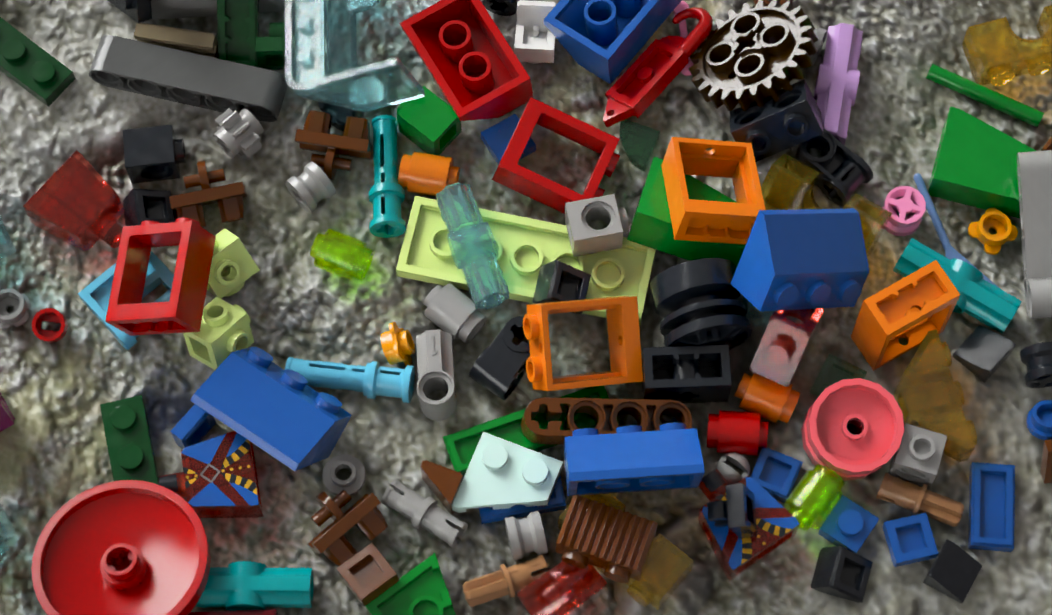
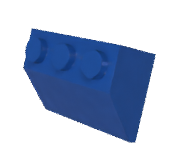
(606, 32)
(803, 260)
(273, 408)
(633, 460)

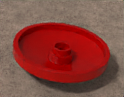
(122, 553)

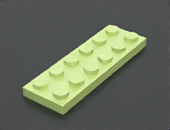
(522, 250)

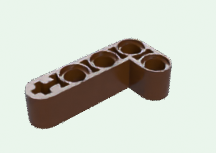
(603, 412)

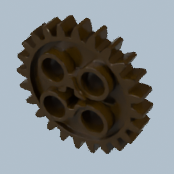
(754, 54)

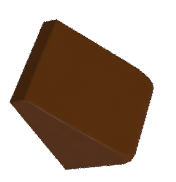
(442, 482)

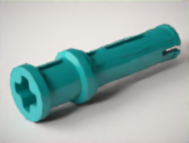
(386, 192)

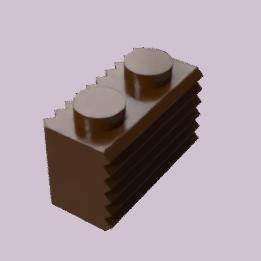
(605, 539)

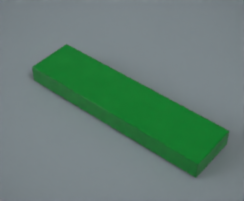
(463, 443)

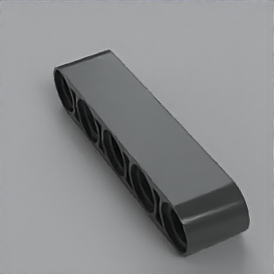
(187, 78)

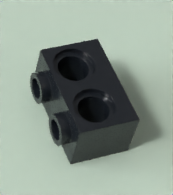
(778, 123)

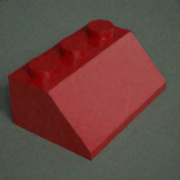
(469, 59)

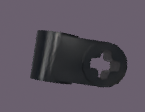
(839, 168)
(503, 362)

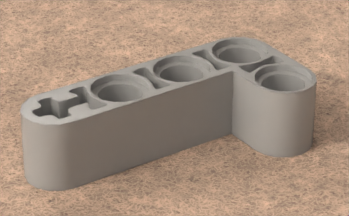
(1035, 206)

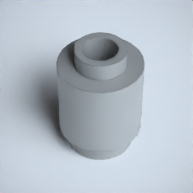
(454, 313)

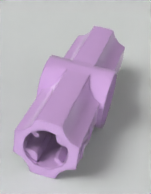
(838, 78)

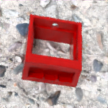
(539, 187)
(189, 285)

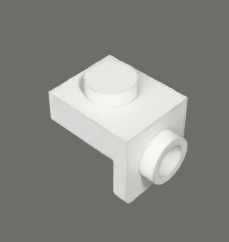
(533, 39)

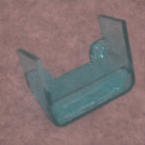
(324, 58)

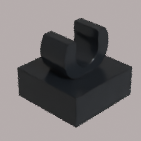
(736, 512)

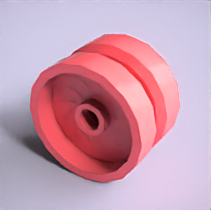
(877, 423)

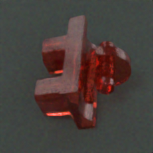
(561, 590)

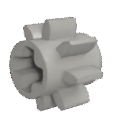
(238, 133)

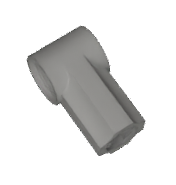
(435, 373)

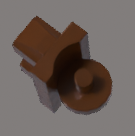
(317, 138)
(227, 196)
(332, 539)

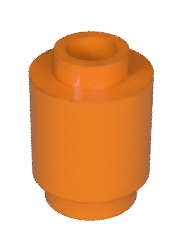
(427, 173)
(766, 397)

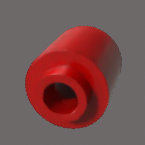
(736, 432)

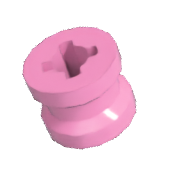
(905, 201)

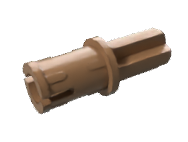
(920, 500)
(504, 581)

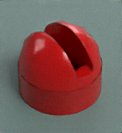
(51, 316)

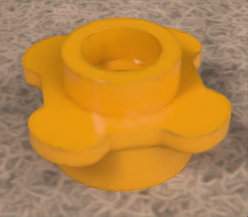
(1000, 222)
(397, 345)

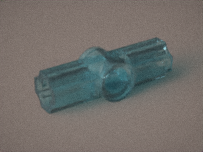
(472, 246)

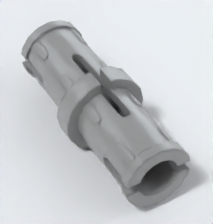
(424, 513)

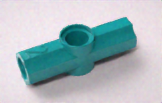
(977, 295)
(256, 587)

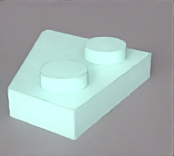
(506, 476)

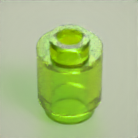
(341, 255)
(815, 497)

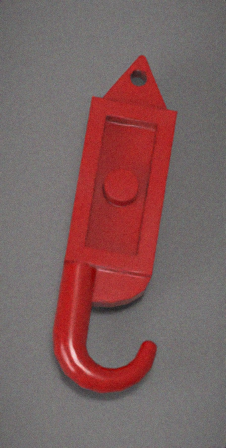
(655, 69)

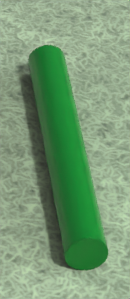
(985, 95)

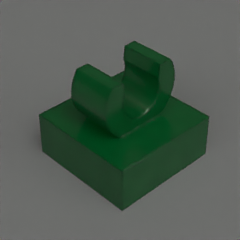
(271, 49)

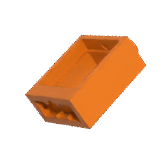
(712, 219)
(904, 311)
(622, 337)

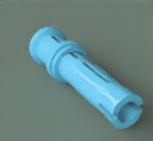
(369, 379)

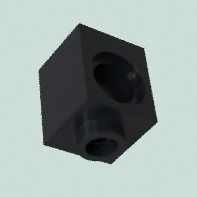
(153, 154)

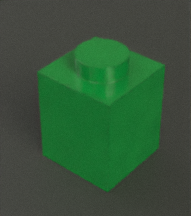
(428, 122)

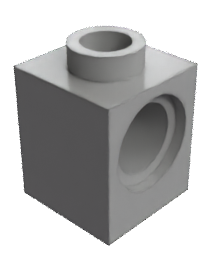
(587, 240)
(918, 456)

